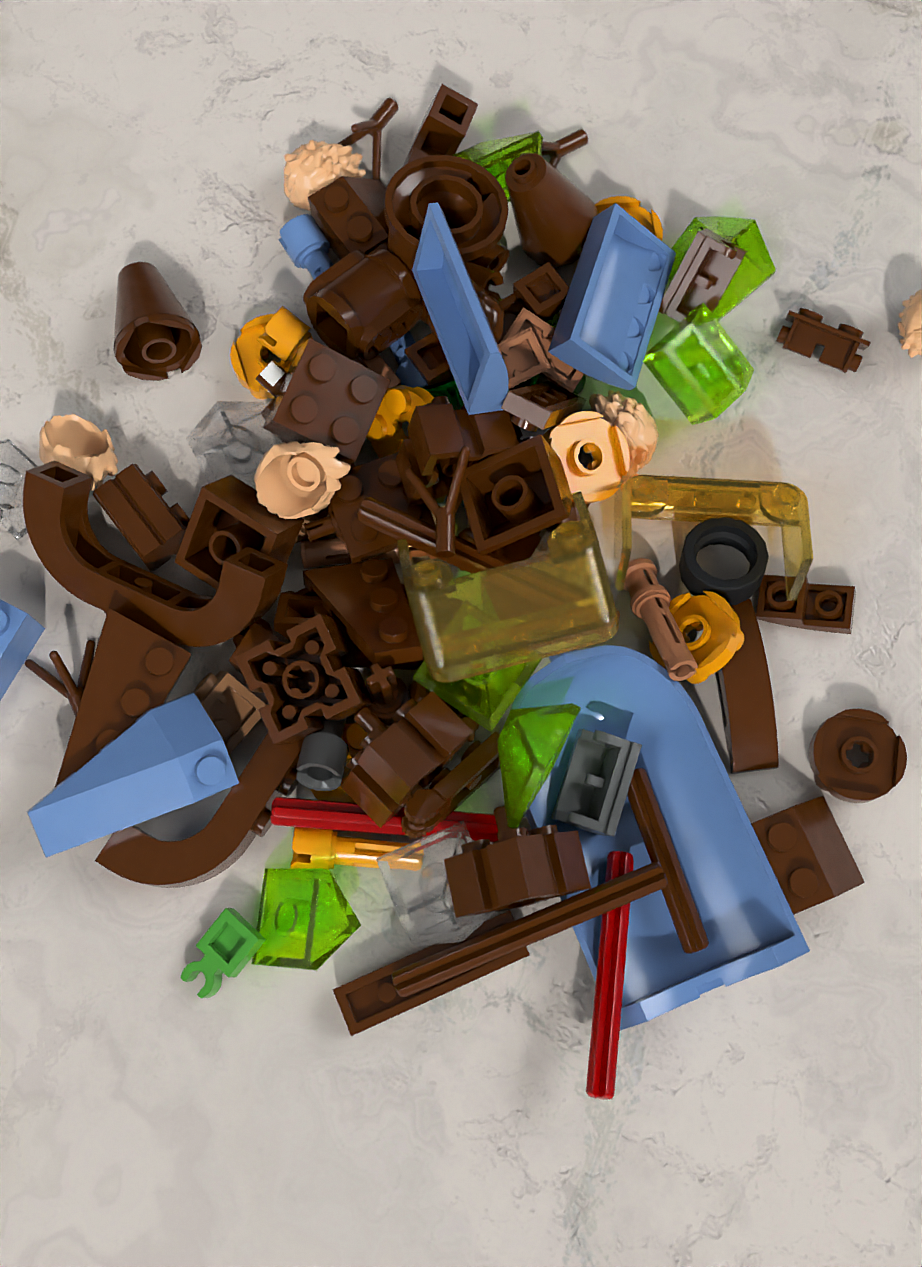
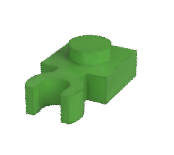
(227, 950)

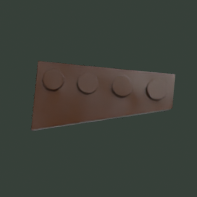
(127, 677)

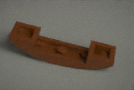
(538, 292)
(749, 700)

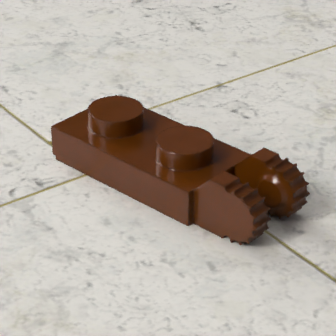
(451, 788)

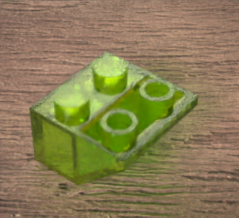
(699, 366)

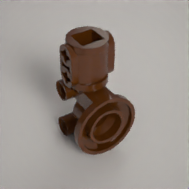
(374, 297)

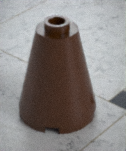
(548, 211)
(151, 326)

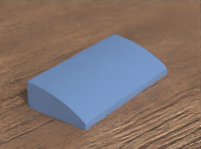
(613, 299)
(459, 317)

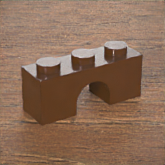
(443, 125)

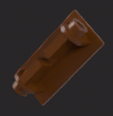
(838, 344)

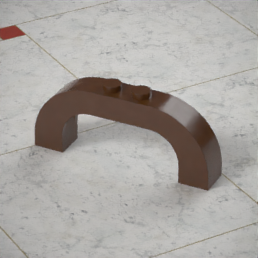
(64, 541)
(231, 830)

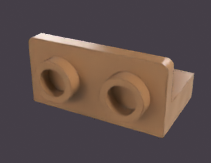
(229, 706)

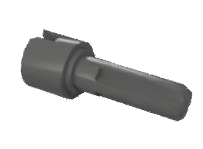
(323, 757)

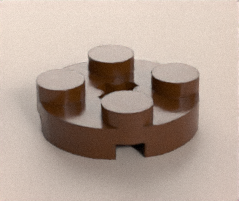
(876, 739)

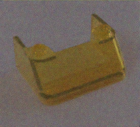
(712, 497)
(515, 608)

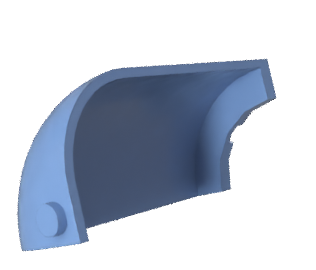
(713, 838)

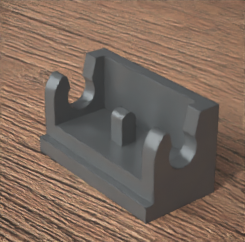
(596, 782)

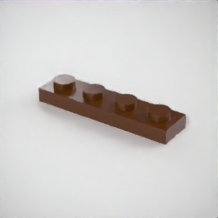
(541, 405)
(374, 997)

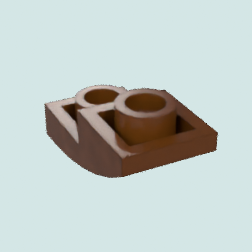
(816, 608)

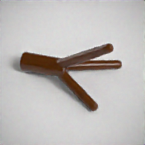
(373, 127)
(564, 146)
(444, 515)
(68, 687)

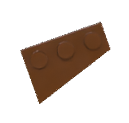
(371, 607)

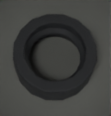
(729, 533)

